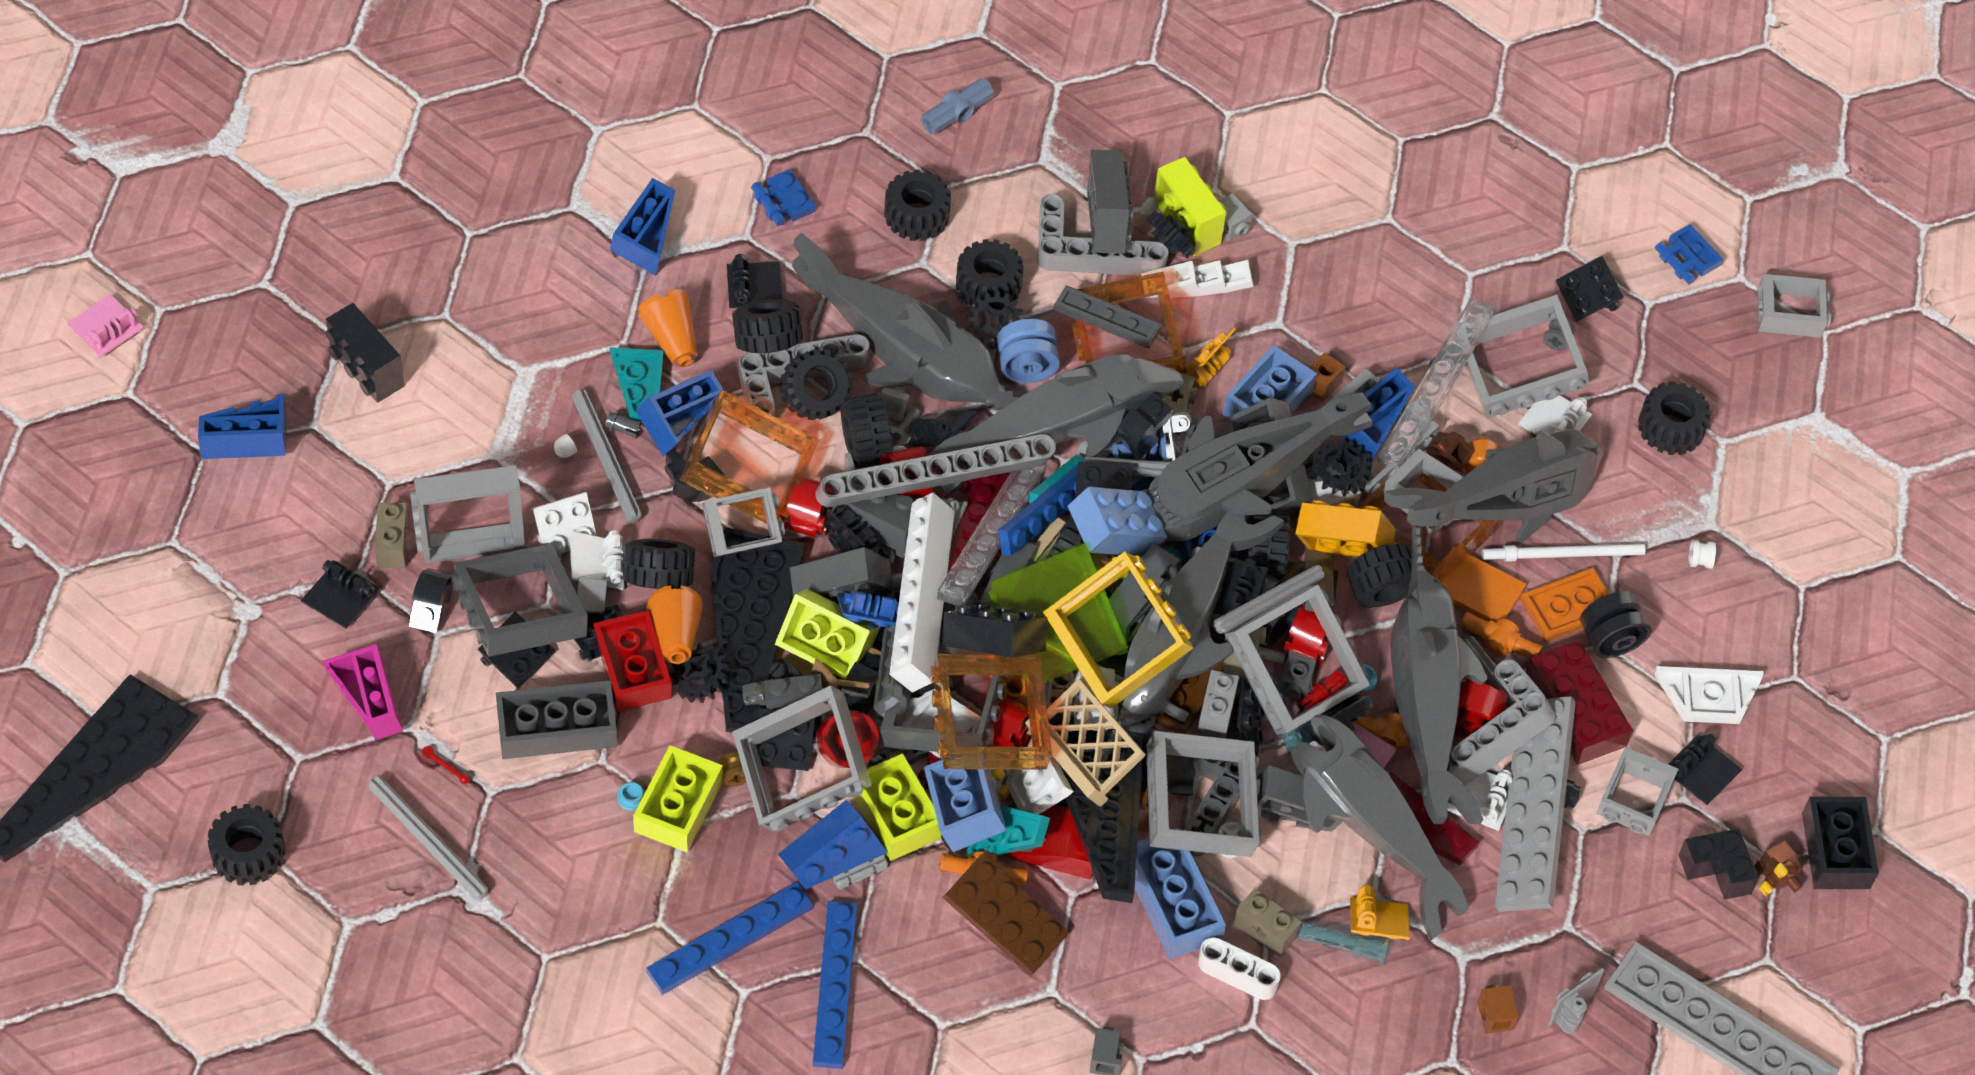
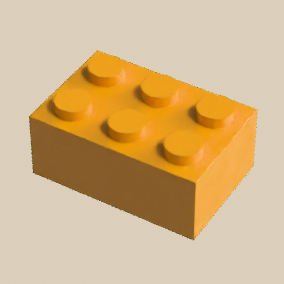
(1343, 528)

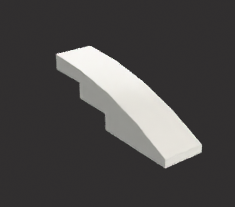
(1205, 279)

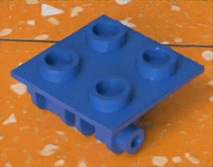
(858, 608)

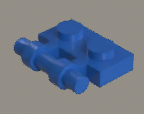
(790, 195)
(1694, 249)

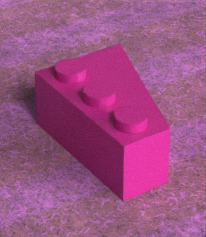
(367, 688)

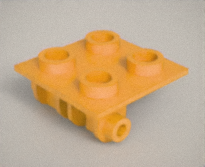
(1210, 360)
(1378, 917)

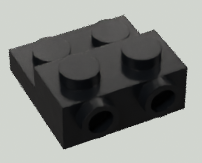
(1345, 712)

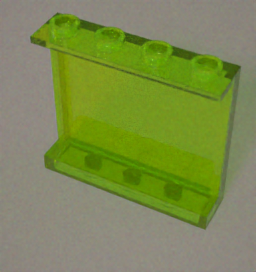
(1045, 584)

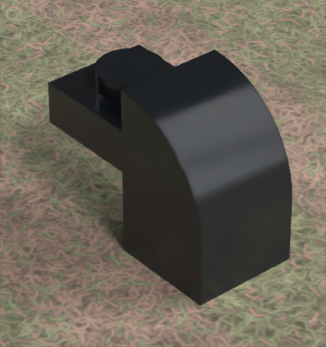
(1139, 426)
(674, 467)
(429, 596)
(865, 671)

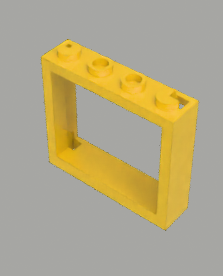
(1059, 611)

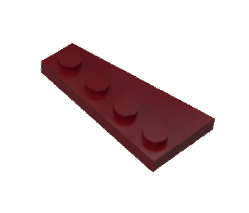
(1447, 838)

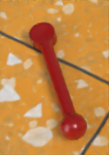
(428, 753)

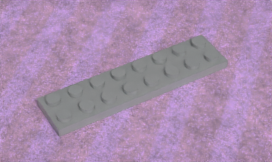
(1535, 815)
(1708, 1019)

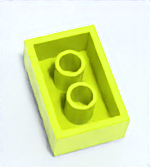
(1190, 202)
(820, 631)
(678, 798)
(898, 808)

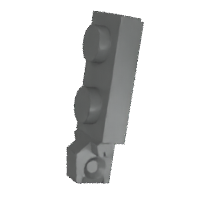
(782, 691)

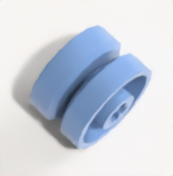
(1028, 351)

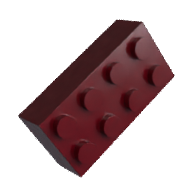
(1598, 720)

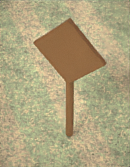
(828, 679)

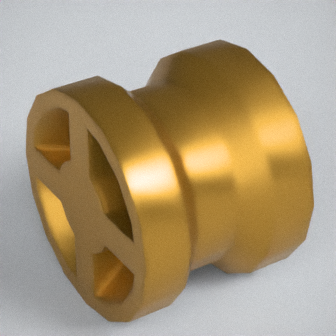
(732, 769)

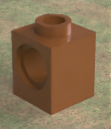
(1327, 384)
(1497, 1008)

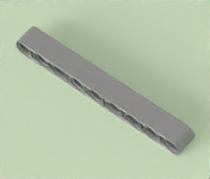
(926, 478)

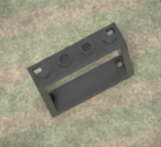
(528, 634)
(926, 739)

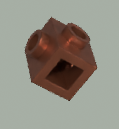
(1450, 450)

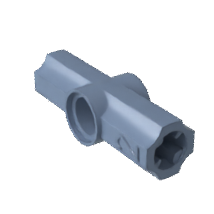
(957, 106)

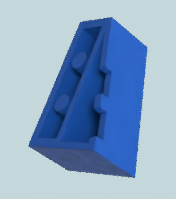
(644, 227)
(1386, 402)
(678, 409)
(245, 431)
(832, 847)

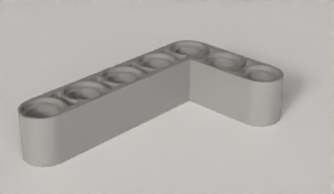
(1077, 254)
(851, 349)
(1508, 730)

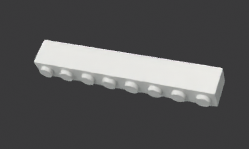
(918, 608)

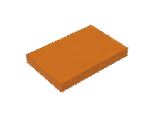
(1483, 589)
(1558, 605)

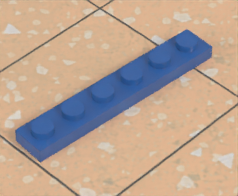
(1038, 514)
(729, 938)
(834, 985)

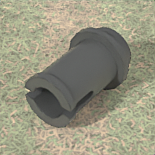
(623, 424)

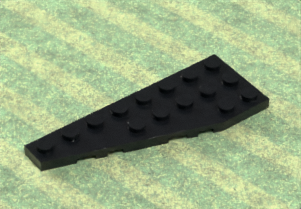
(750, 607)
(117, 744)
(1110, 830)

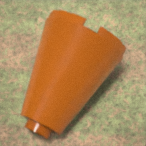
(671, 325)
(675, 621)

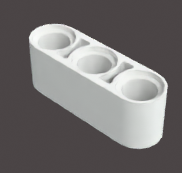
(1233, 956)

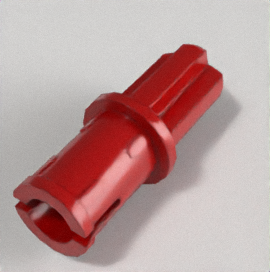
(1323, 690)

